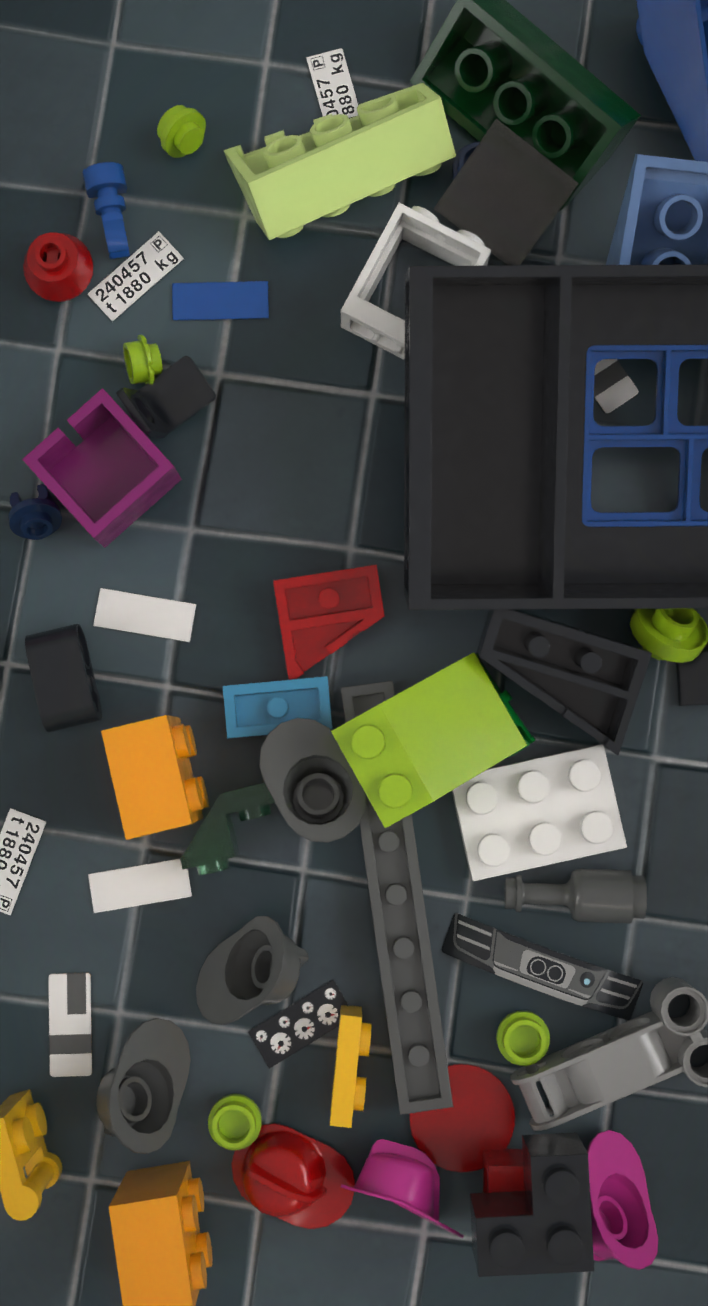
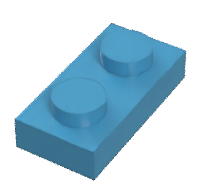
(262, 706)

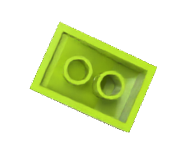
(428, 739)

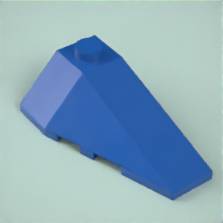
(677, 51)

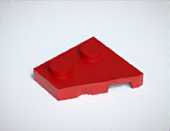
(325, 612)

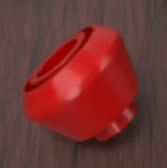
(58, 266)

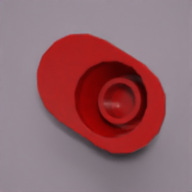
(293, 1177)

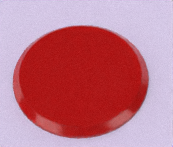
(477, 1122)

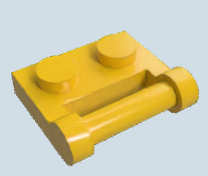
(23, 1145)

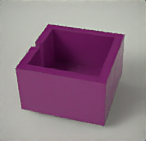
(109, 474)

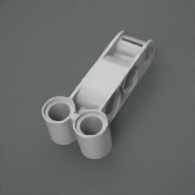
(618, 1060)

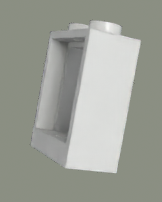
(424, 231)

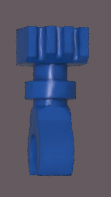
(106, 182)

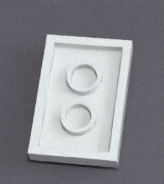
(538, 813)

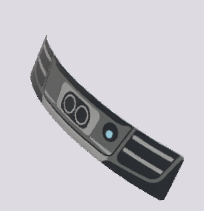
(541, 968)

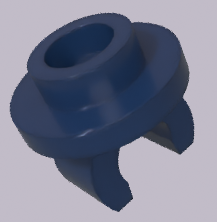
(34, 517)

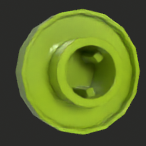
(670, 633)

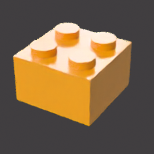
(154, 775)
(159, 1236)

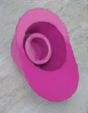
(403, 1177)
(620, 1203)

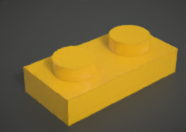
(348, 1089)

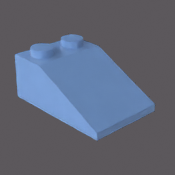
(663, 214)

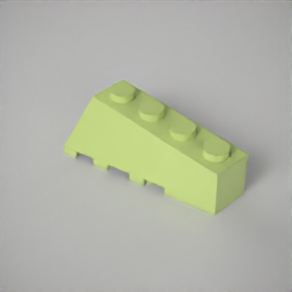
(342, 160)

